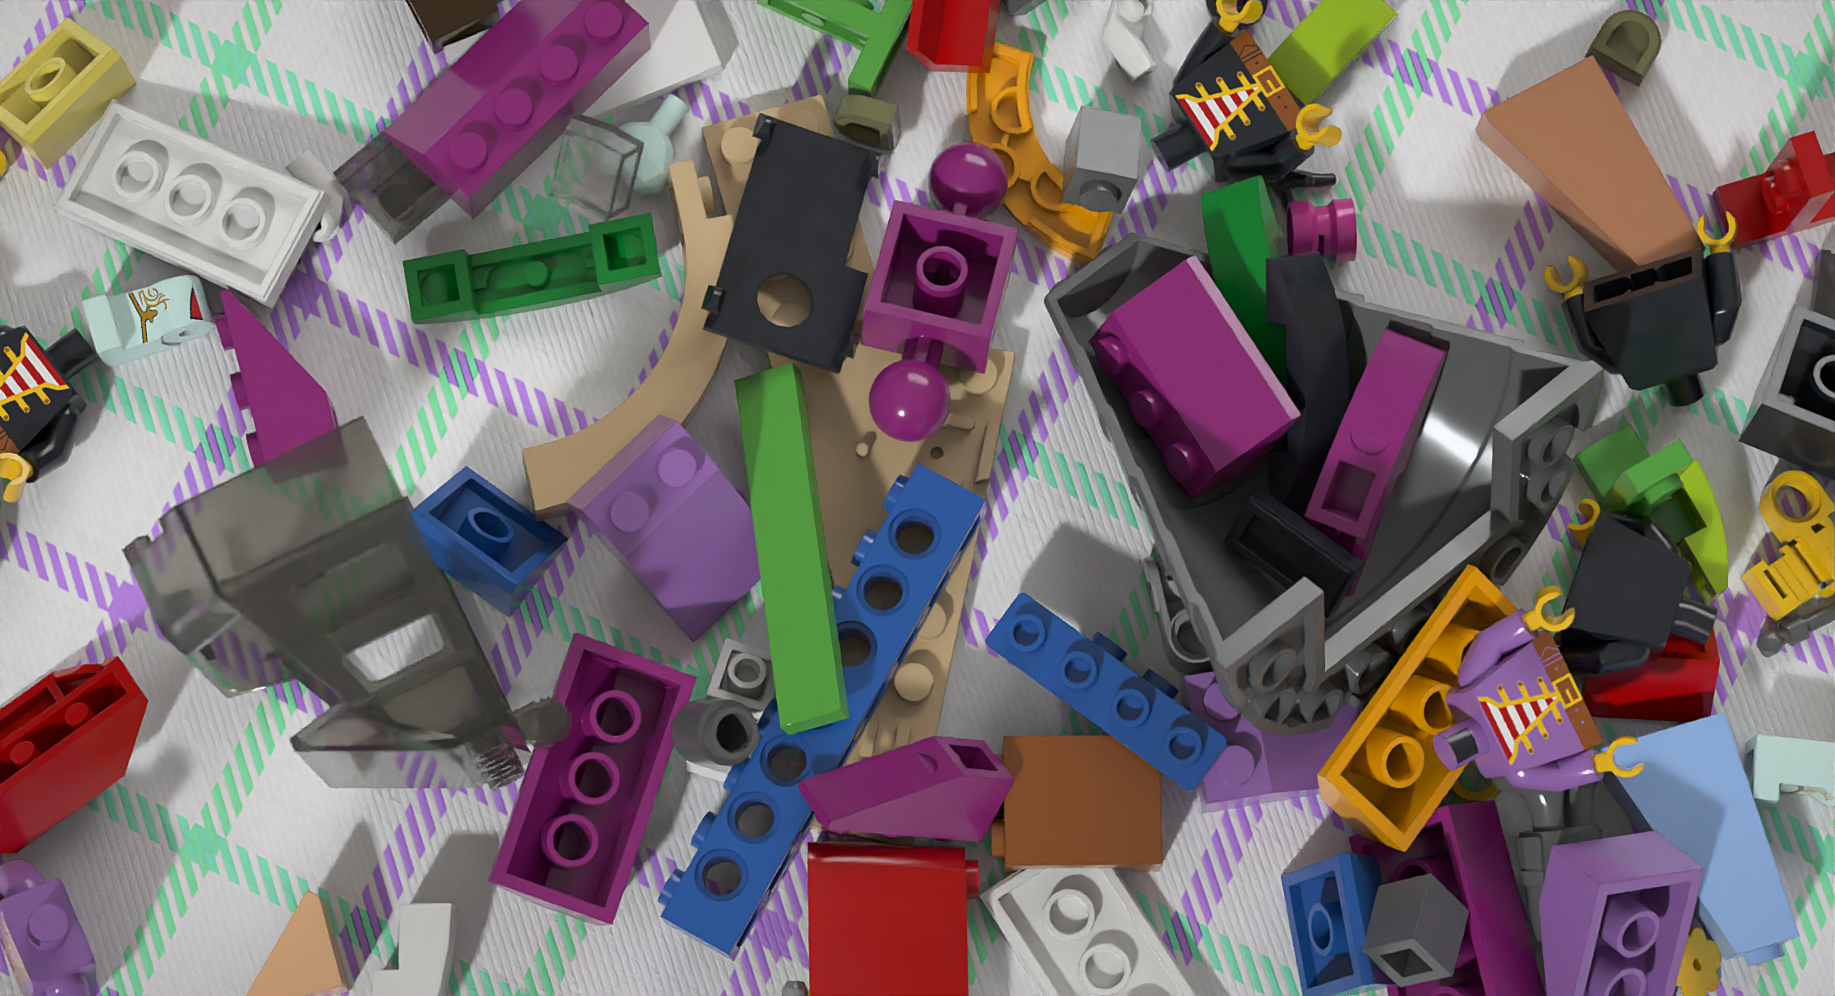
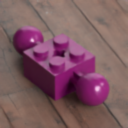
(938, 290)

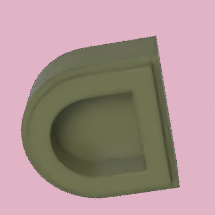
(1627, 45)
(868, 121)

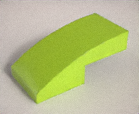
(1328, 44)
(1707, 546)

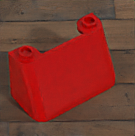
(888, 919)

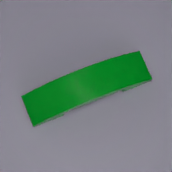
(1238, 240)
(533, 274)

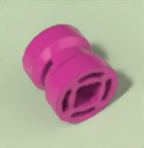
(1323, 229)

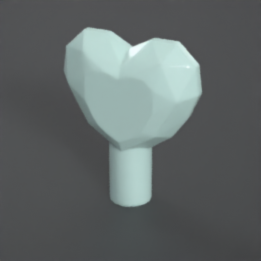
(657, 146)

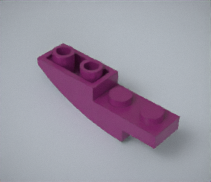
(1374, 442)

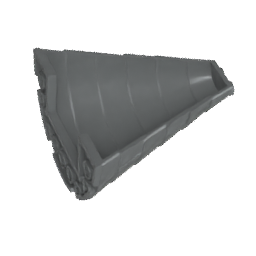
(1470, 495)

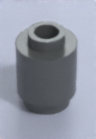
(714, 732)

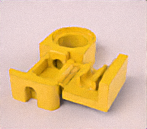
(1805, 563)

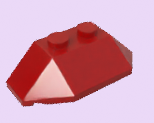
(64, 746)

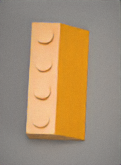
(1386, 766)

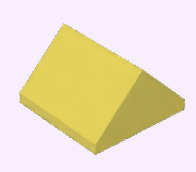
(61, 91)

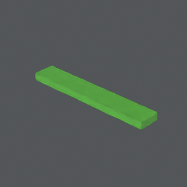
(791, 550)

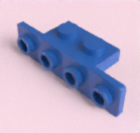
(1107, 692)

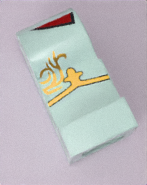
(148, 319)
(1789, 766)

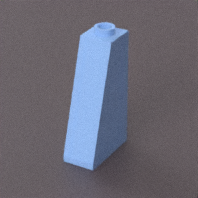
(1704, 805)

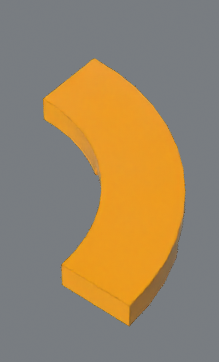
(1003, 121)

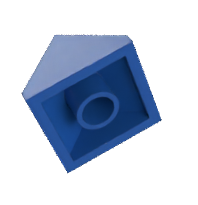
(486, 539)
(1329, 921)

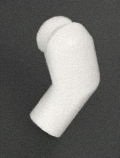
(1123, 37)
(311, 171)

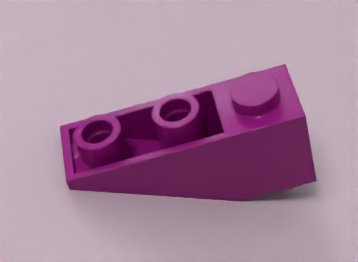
(281, 394)
(919, 790)

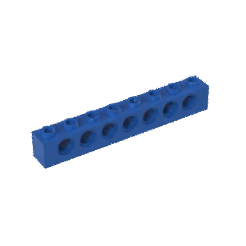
(726, 920)

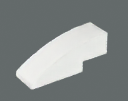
(425, 952)

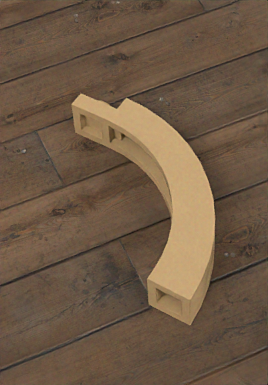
(676, 382)

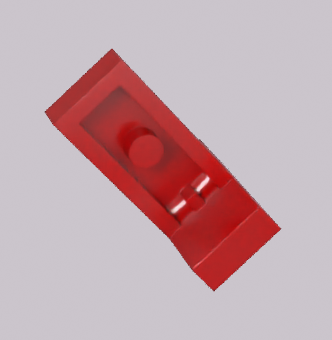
(1784, 200)

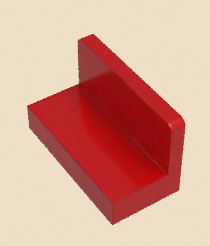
(953, 34)
(1671, 689)

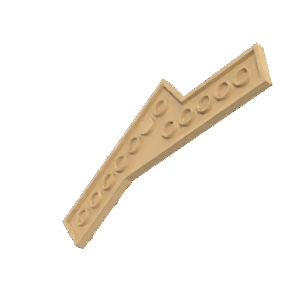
(860, 462)

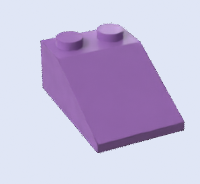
(673, 525)
(1258, 764)
(1617, 915)

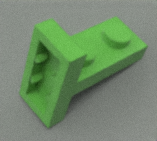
(859, 26)
(1634, 482)

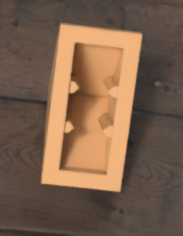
(305, 956)

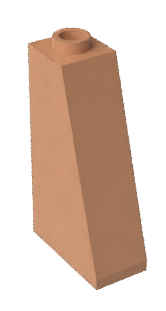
(1590, 166)

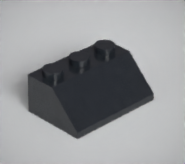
(1796, 395)

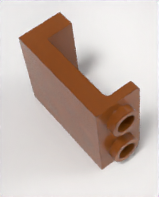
(1078, 805)

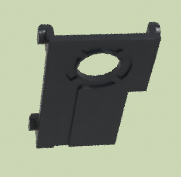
(796, 224)

